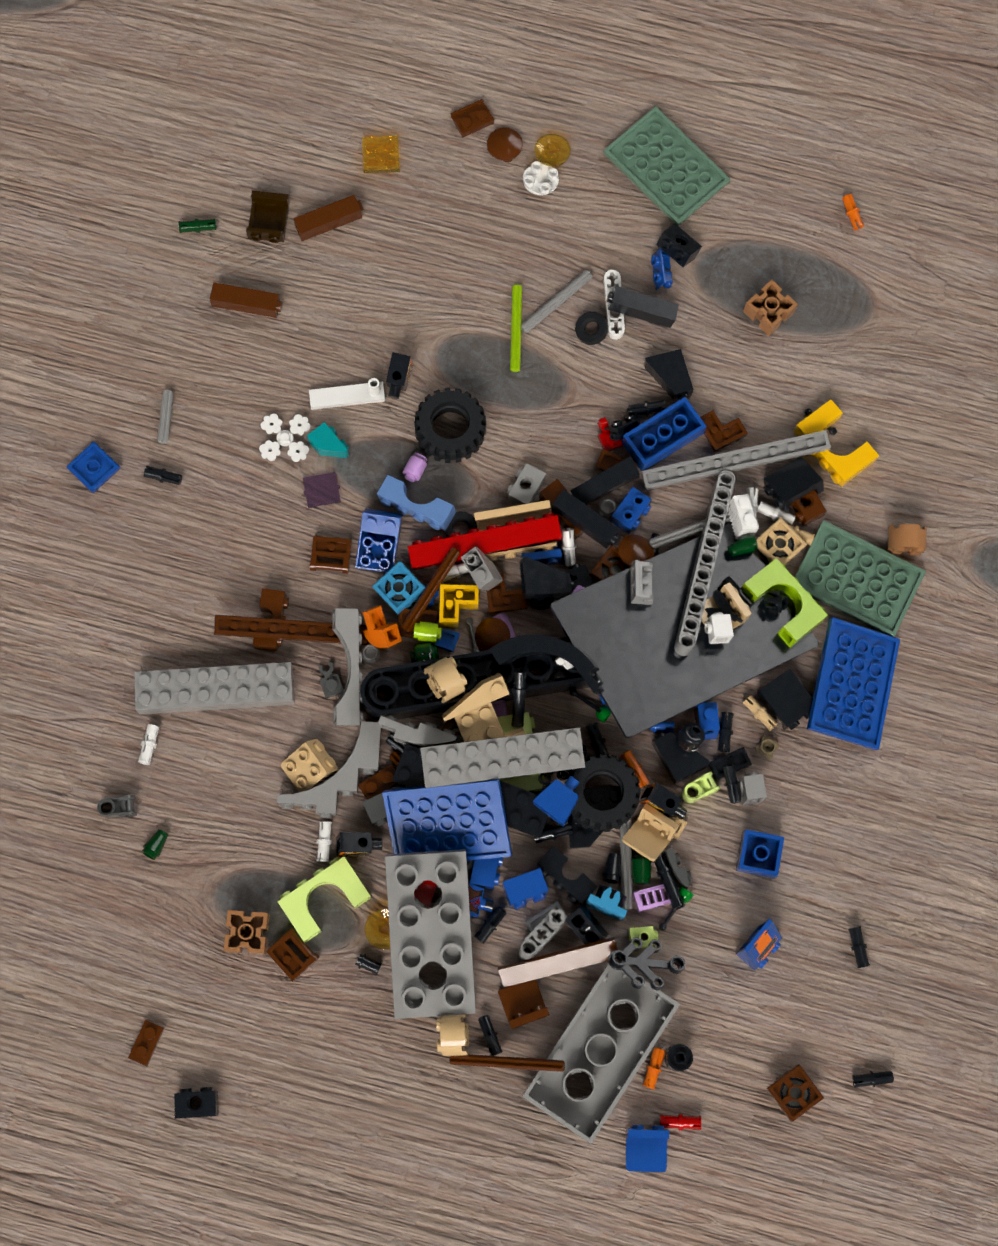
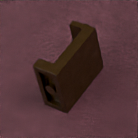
(268, 216)

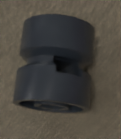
(678, 1058)

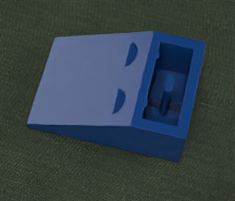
(378, 540)

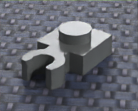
(331, 683)

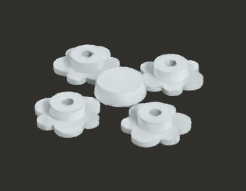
(284, 437)

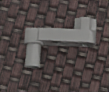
(532, 944)

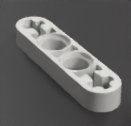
(610, 319)

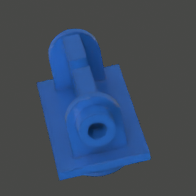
(660, 262)

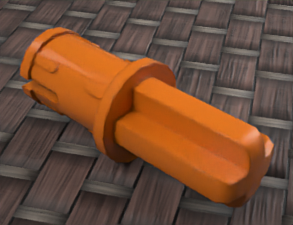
(852, 211)
(632, 762)
(654, 1068)

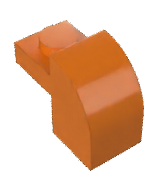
(378, 632)

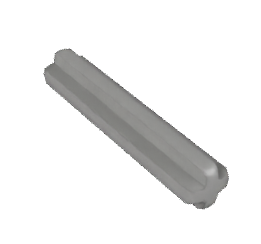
(165, 417)

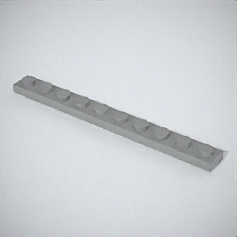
(736, 460)

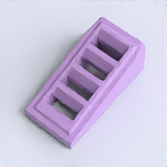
(638, 900)

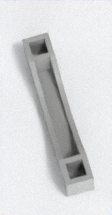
(346, 627)

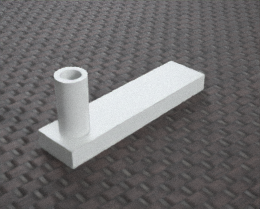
(347, 395)

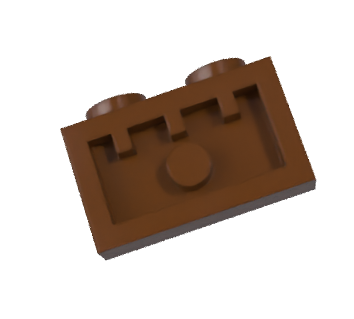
(523, 1003)

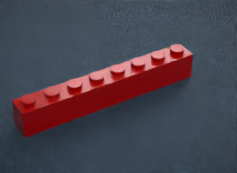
(489, 541)

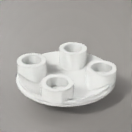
(540, 178)

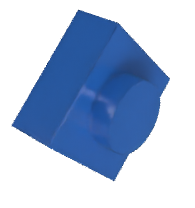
(448, 640)

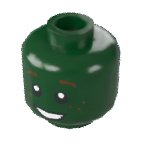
(424, 652)

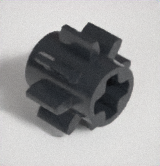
(775, 601)

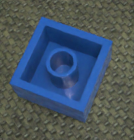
(760, 854)
(525, 889)

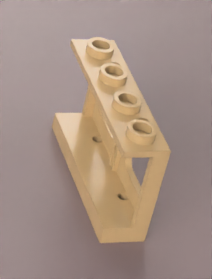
(514, 513)

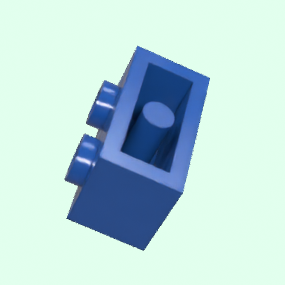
(631, 510)

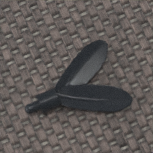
(724, 607)

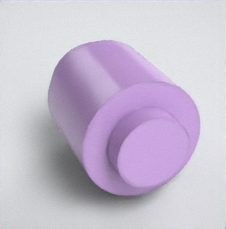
(415, 467)

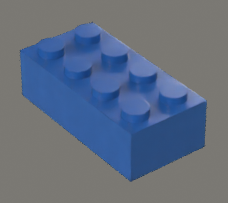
(663, 434)

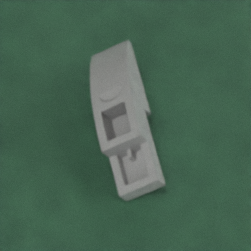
(424, 736)

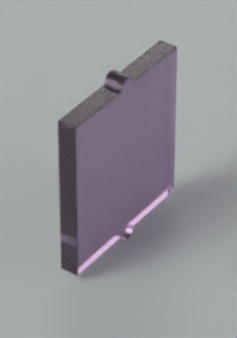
(321, 490)

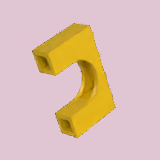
(840, 467)

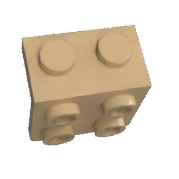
(736, 603)
(309, 765)
(650, 833)

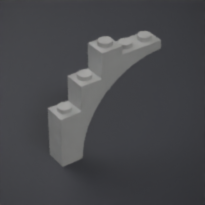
(345, 781)

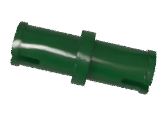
(197, 225)

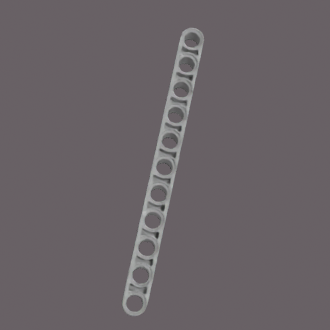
(702, 568)

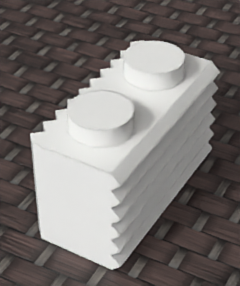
(742, 516)

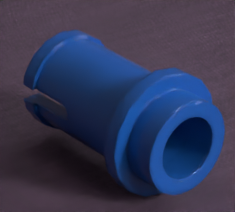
(665, 726)

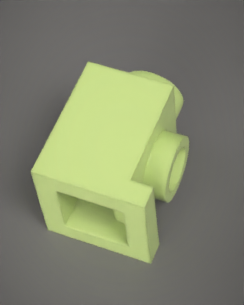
(636, 932)

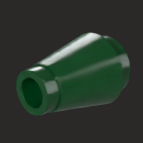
(742, 546)
(155, 844)

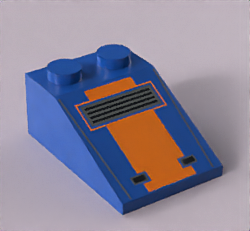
(760, 944)

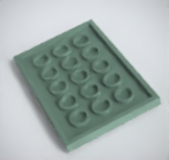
(666, 166)
(859, 578)

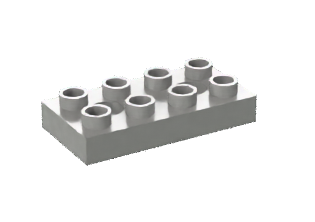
(430, 934)
(602, 1052)

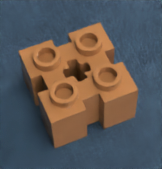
(760, 307)
(240, 922)

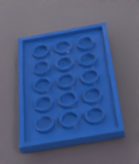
(853, 684)
(449, 819)

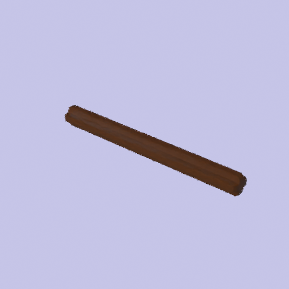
(508, 1062)

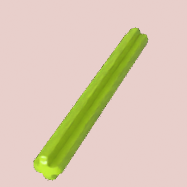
(516, 328)

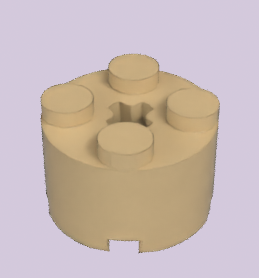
(445, 679)
(453, 1035)

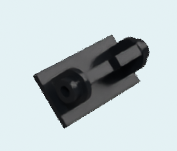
(618, 427)

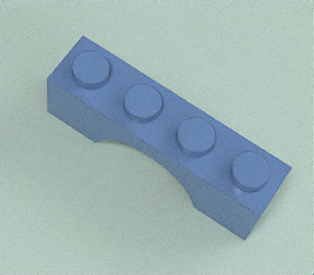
(436, 513)

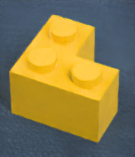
(455, 598)

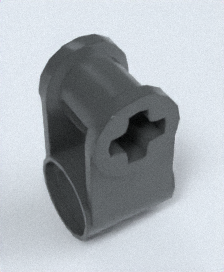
(119, 806)

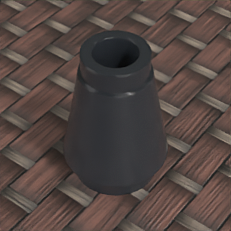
(612, 869)

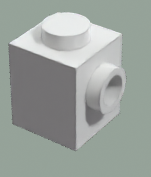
(719, 628)

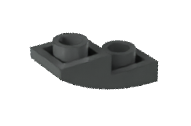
(681, 874)

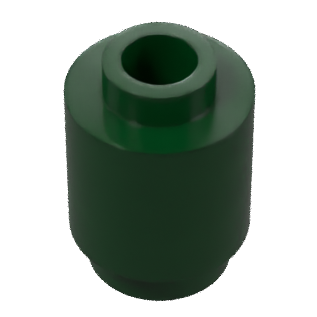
(640, 869)

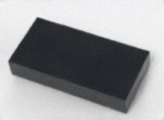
(738, 757)

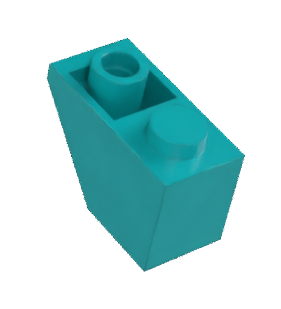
(326, 442)

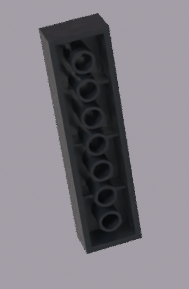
(518, 803)

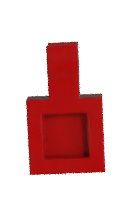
(604, 437)

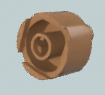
(907, 539)

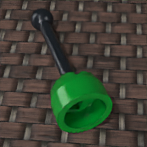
(601, 712)
(686, 896)

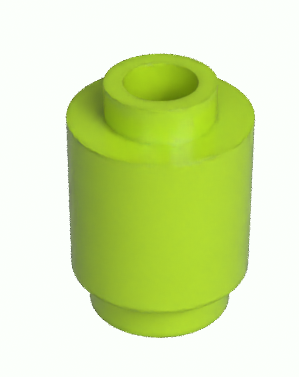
(427, 632)

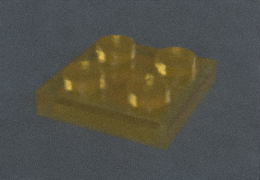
(380, 154)

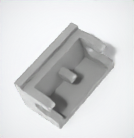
(641, 583)

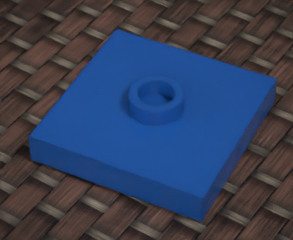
(93, 467)

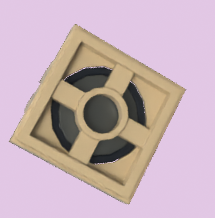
(779, 543)

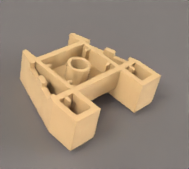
(476, 714)

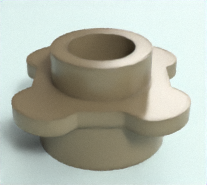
(762, 747)

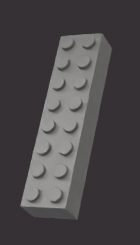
(214, 688)
(502, 757)

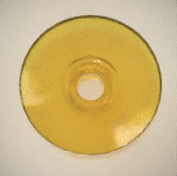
(555, 144)
(373, 929)

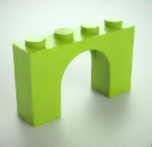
(808, 612)

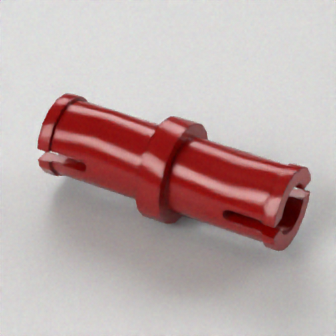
(680, 1122)

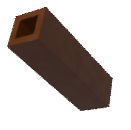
(328, 217)
(245, 300)

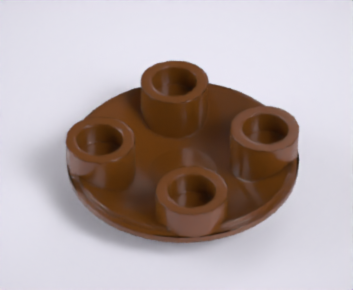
(504, 144)
(634, 548)
(490, 633)

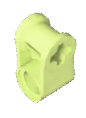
(702, 786)

